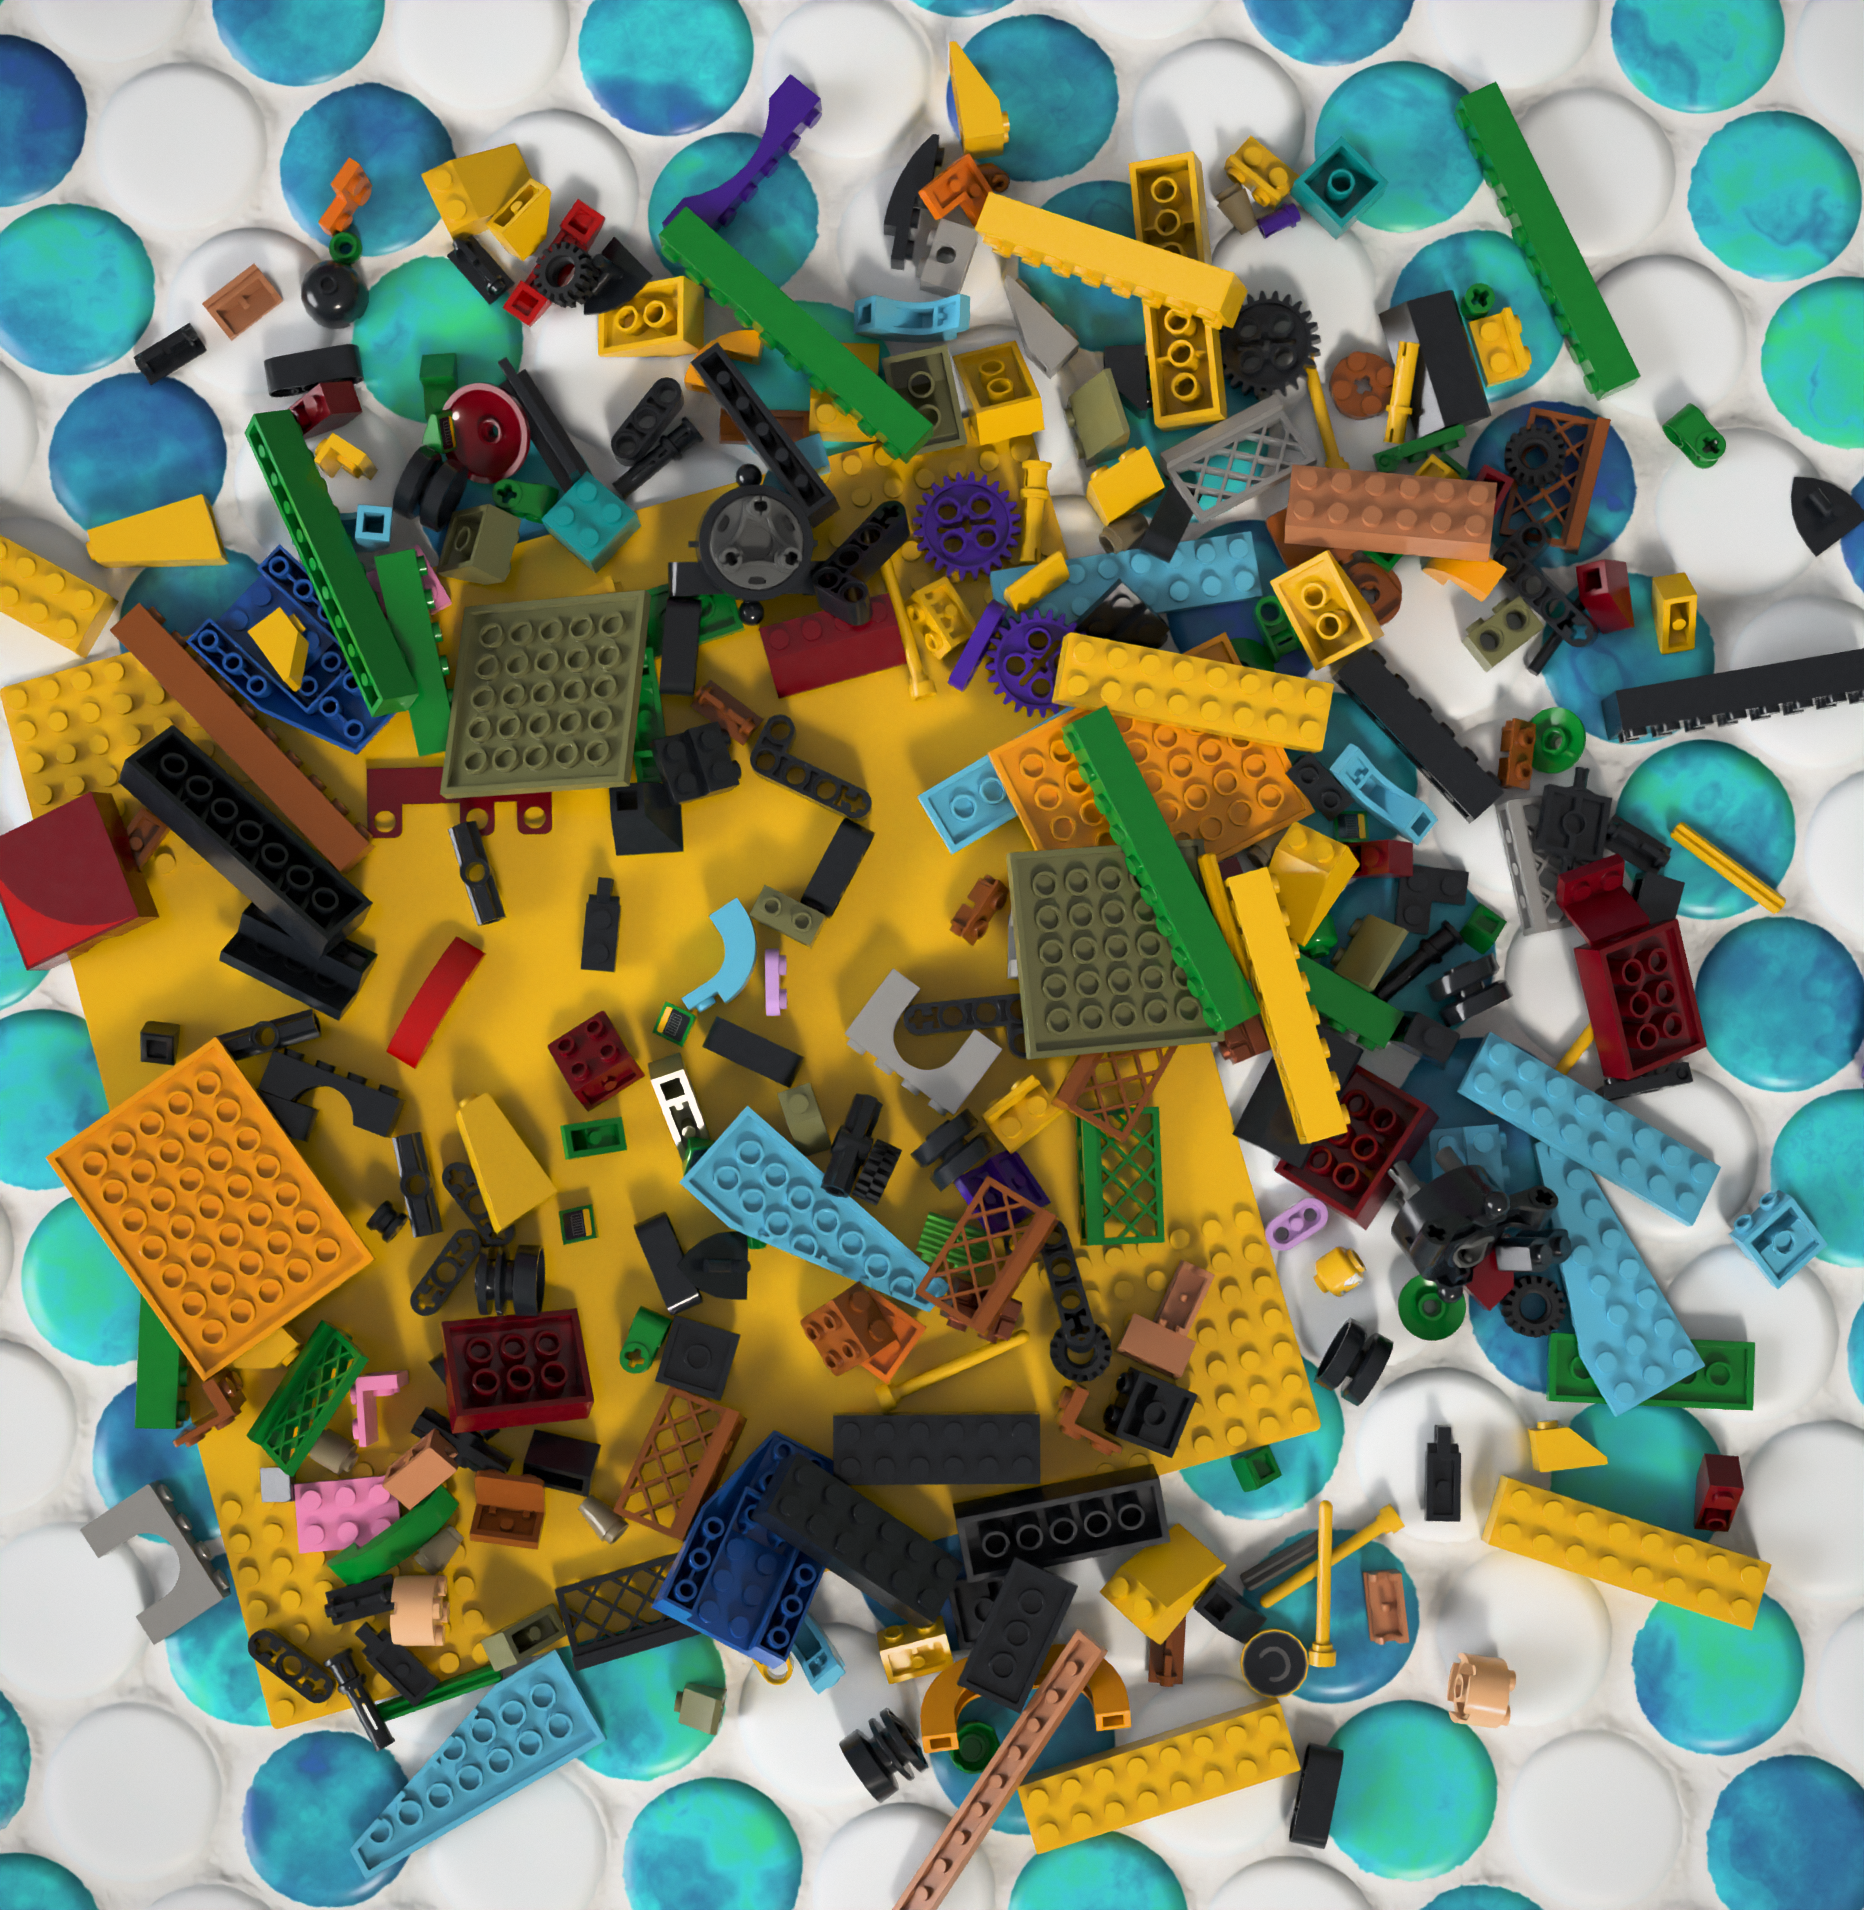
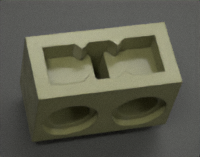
(1505, 637)
(788, 916)

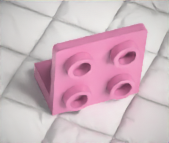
(364, 1395)

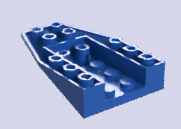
(329, 697)
(738, 1575)

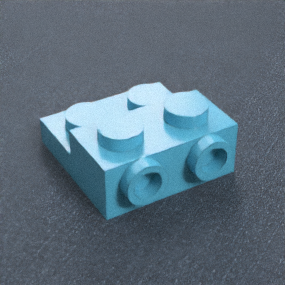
(1473, 1146)
(1777, 1237)

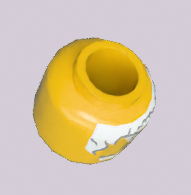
(1339, 1271)

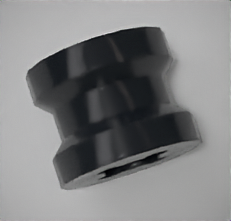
(387, 1221)

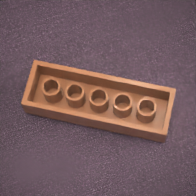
(1390, 513)

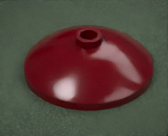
(474, 414)

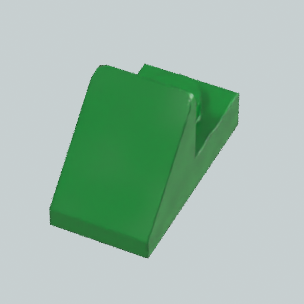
(439, 380)
(593, 1138)

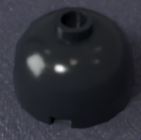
(334, 294)

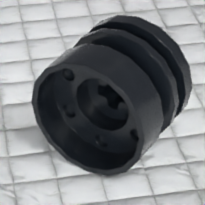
(507, 1279)
(883, 1755)

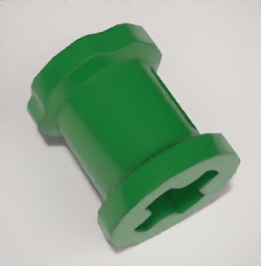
(1477, 292)

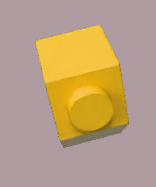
(523, 220)
(1674, 612)
(283, 645)
(273, 1352)
(1561, 1448)

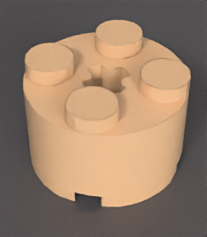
(419, 1610)
(1480, 1691)

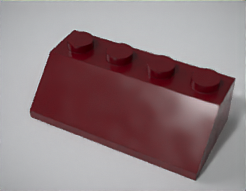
(827, 650)

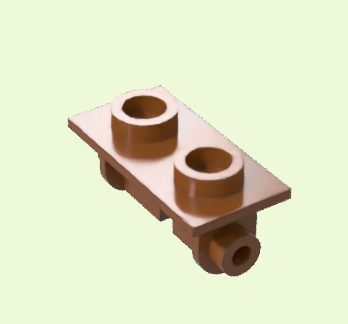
(731, 714)
(1518, 740)
(989, 897)
(1167, 1659)

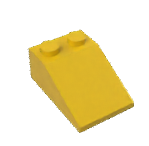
(978, 109)
(476, 187)
(656, 322)
(999, 392)
(827, 419)
(1326, 610)
(1310, 877)
(1163, 1583)

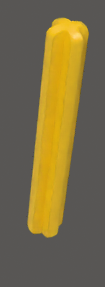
(1728, 867)
(1221, 908)

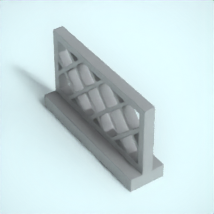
(1218, 441)
(1523, 867)

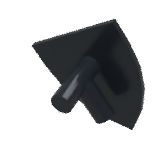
(618, 280)
(1822, 512)
(719, 1265)

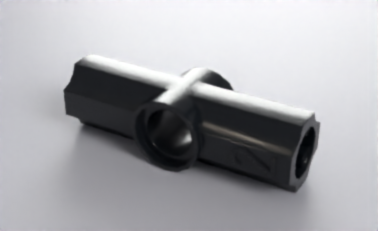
(469, 853)
(288, 1032)
(851, 1145)
(413, 1161)
(471, 1447)

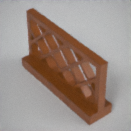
(1583, 486)
(1084, 1069)
(1014, 1269)
(708, 1471)

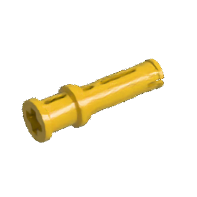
(1034, 496)

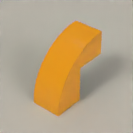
(738, 345)
(1472, 576)

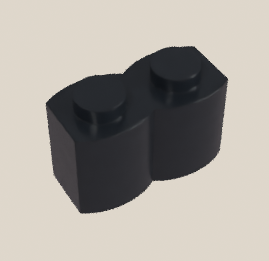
(1532, 1250)

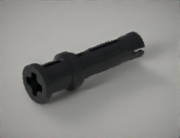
(626, 486)
(1428, 953)
(381, 1737)

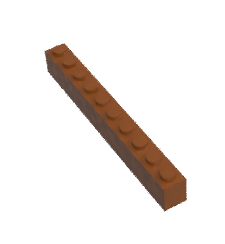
(242, 738)

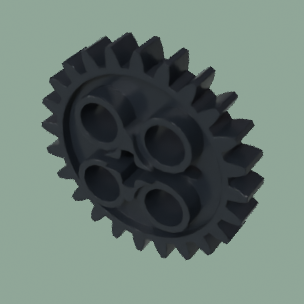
(1269, 375)

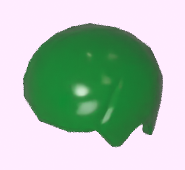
(976, 1746)

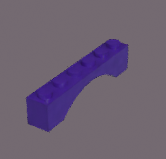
(790, 113)

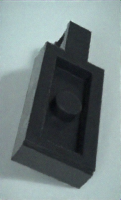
(601, 929)
(1674, 1075)
(1442, 1478)
(397, 1664)

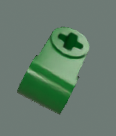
(1692, 433)
(529, 499)
(1275, 631)
(646, 1334)

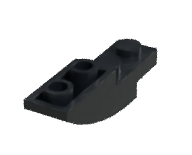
(901, 210)

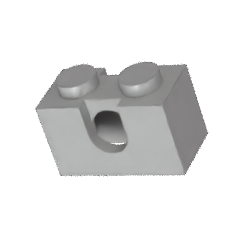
(953, 240)

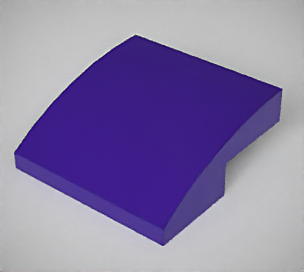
(1010, 1172)

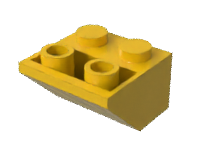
(1125, 486)

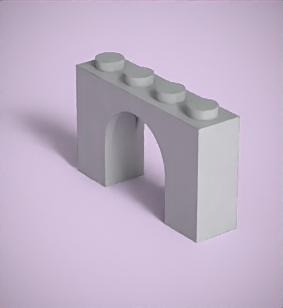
(874, 1033)
(198, 1582)

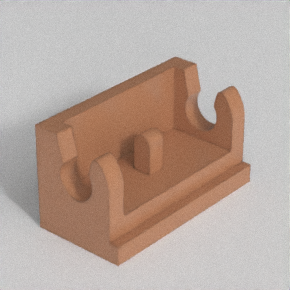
(242, 302)
(1183, 1298)
(1155, 1346)
(421, 1469)
(1385, 1606)

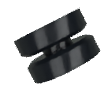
(430, 488)
(1468, 989)
(953, 1149)
(1354, 1361)

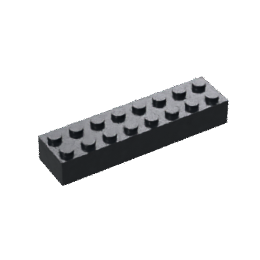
(1735, 696)
(244, 842)

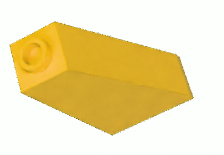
(162, 537)
(501, 1162)

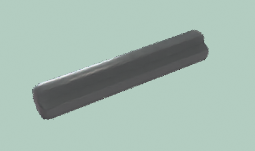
(1281, 1562)

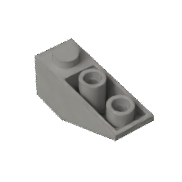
(1043, 338)

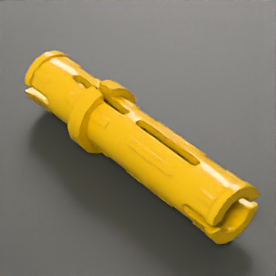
(1401, 392)

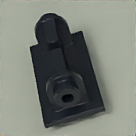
(479, 268)
(170, 354)
(1319, 786)
(1636, 846)
(360, 1600)

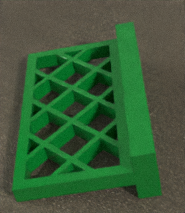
(1091, 1185)
(293, 1399)

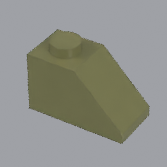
(805, 1120)
(523, 1638)
(701, 1707)

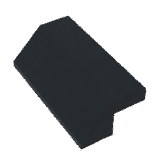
(1446, 376)
(279, 961)
(1268, 1117)

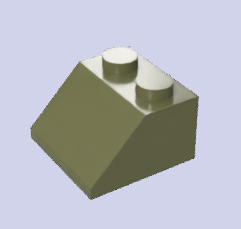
(479, 545)
(1368, 951)

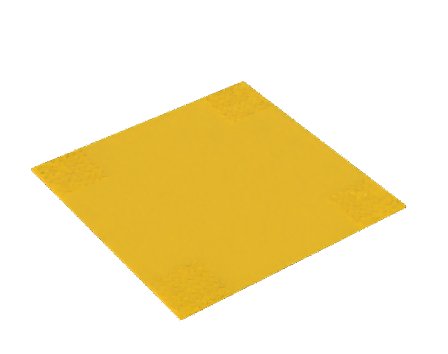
(530, 990)

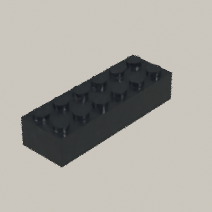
(936, 1448)
(1062, 1522)
(857, 1540)

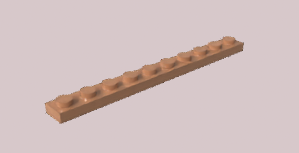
(1003, 1773)

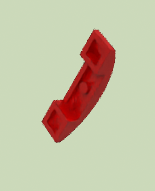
(579, 228)
(434, 1001)

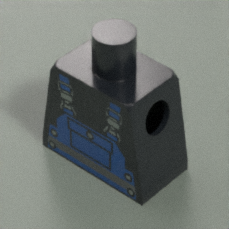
(1425, 1038)

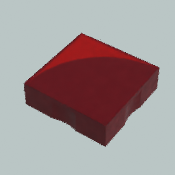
(71, 882)

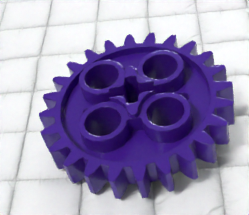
(961, 497)
(1017, 643)

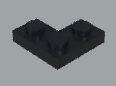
(1420, 890)

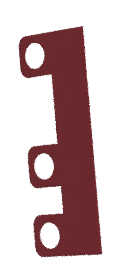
(422, 785)

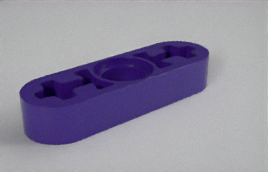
(977, 645)

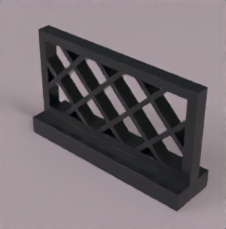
(545, 428)
(630, 1641)

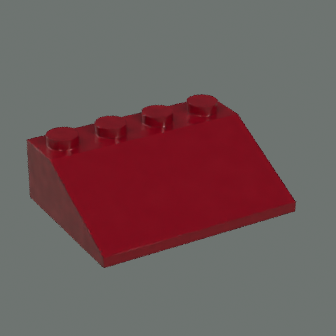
(1640, 1000)
(1353, 1167)
(515, 1371)

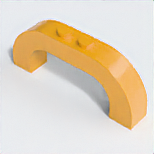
(947, 1699)

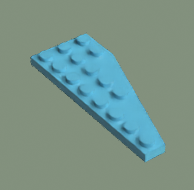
(775, 1195)
(1617, 1309)
(506, 1743)

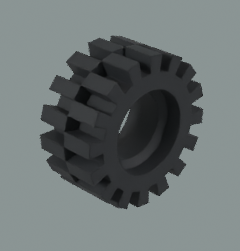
(550, 270)
(1530, 437)
(876, 1172)
(1553, 1306)
(1086, 1371)

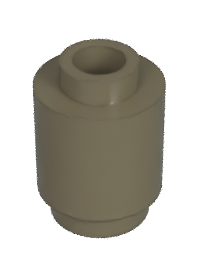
(334, 1452)

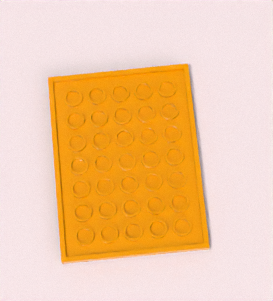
(1201, 781)
(210, 1208)

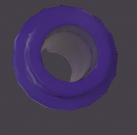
(1279, 220)

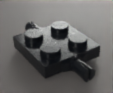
(1573, 822)

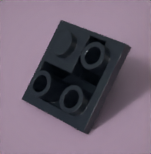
(645, 820)

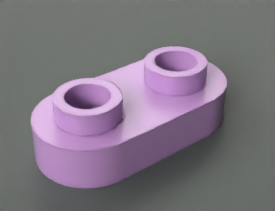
(774, 967)
(1294, 1222)

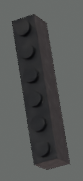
(765, 434)
(1418, 734)

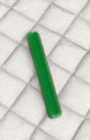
(441, 1692)

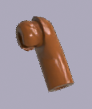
(996, 177)

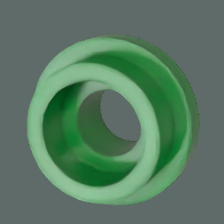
(341, 240)

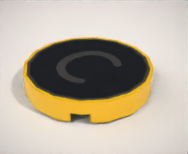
(1274, 1663)

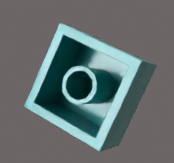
(1338, 188)
(591, 522)

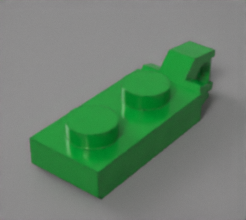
(1417, 449)

